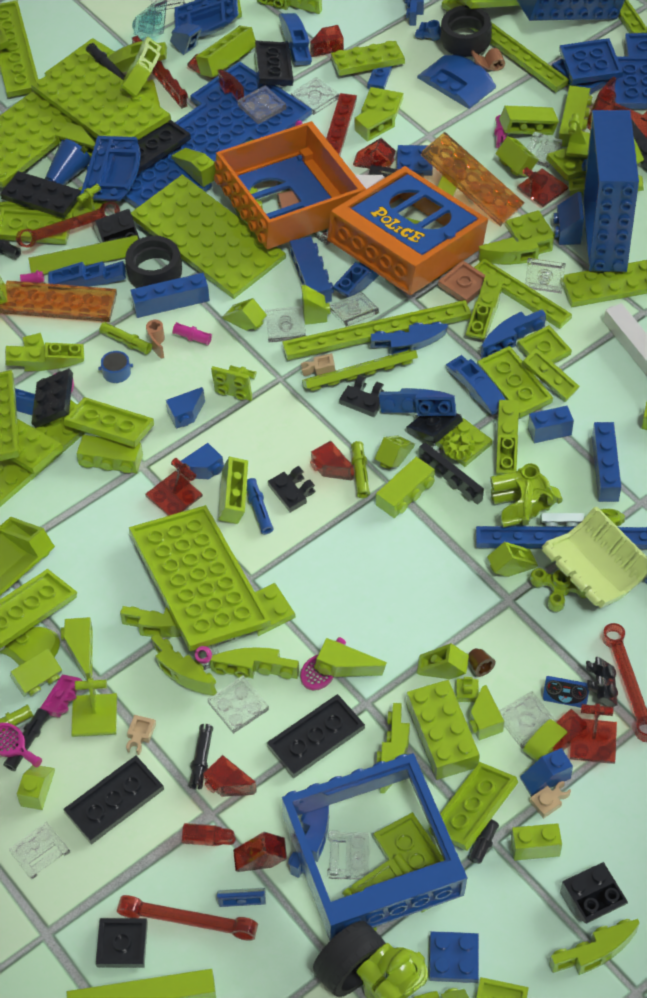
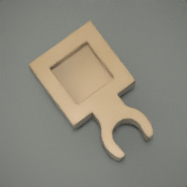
(320, 365)
(140, 731)
(548, 800)

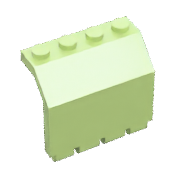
(598, 559)

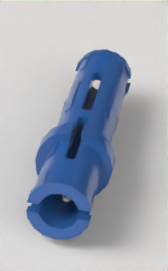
(256, 499)

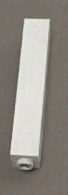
(628, 333)

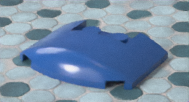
(208, 14)
(459, 79)
(113, 167)

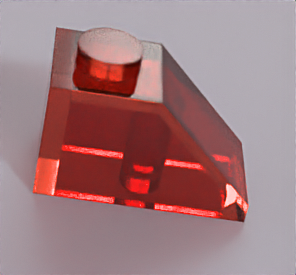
(376, 153)
(331, 462)
(228, 779)
(260, 852)

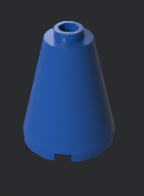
(67, 162)

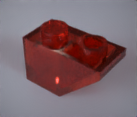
(327, 41)

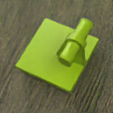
(578, 139)
(85, 201)
(233, 381)
(94, 712)

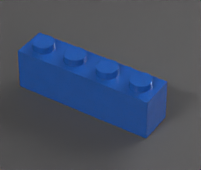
(310, 266)
(170, 295)
(606, 462)

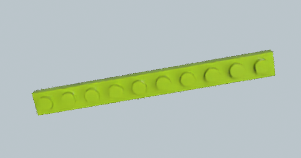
(520, 54)
(362, 332)

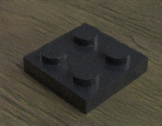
(433, 427)
(121, 943)

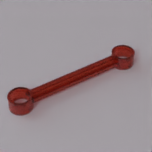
(64, 225)
(627, 676)
(241, 927)

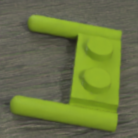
(389, 870)

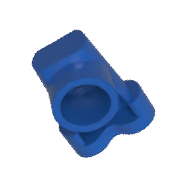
(429, 30)

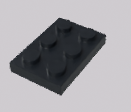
(52, 398)

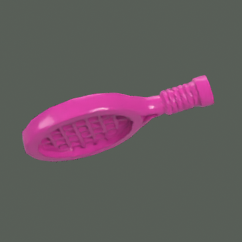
(304, 679)
(29, 756)

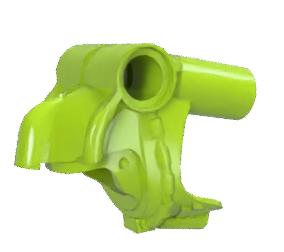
(528, 489)
(405, 971)

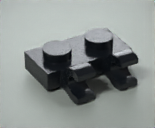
(360, 400)
(286, 490)
(605, 681)

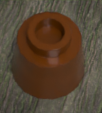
(481, 662)

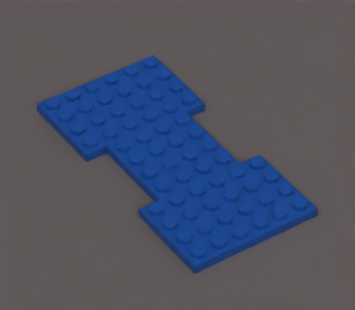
(214, 127)

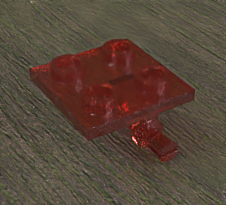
(541, 186)
(175, 491)
(598, 740)

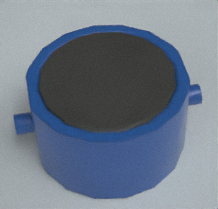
(115, 367)

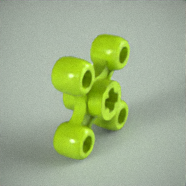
(559, 584)

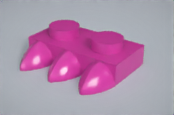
(60, 696)

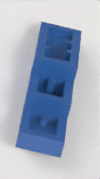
(89, 275)

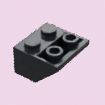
(115, 226)
(592, 893)

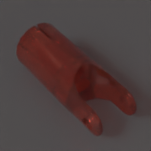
(207, 835)

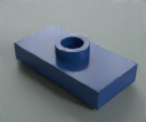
(379, 77)

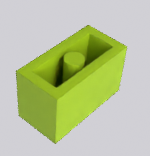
(516, 156)
(36, 673)
(536, 841)

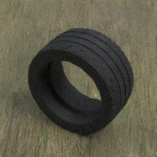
(466, 17)
(149, 248)
(343, 956)

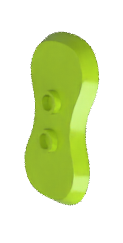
(31, 644)

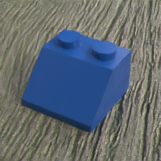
(569, 220)

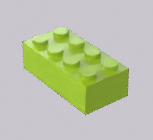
(442, 729)

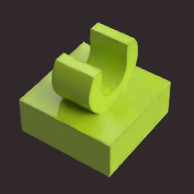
(467, 689)

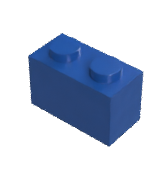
(550, 424)

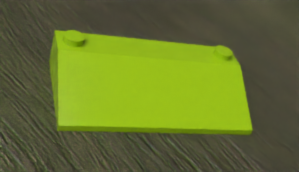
(20, 549)

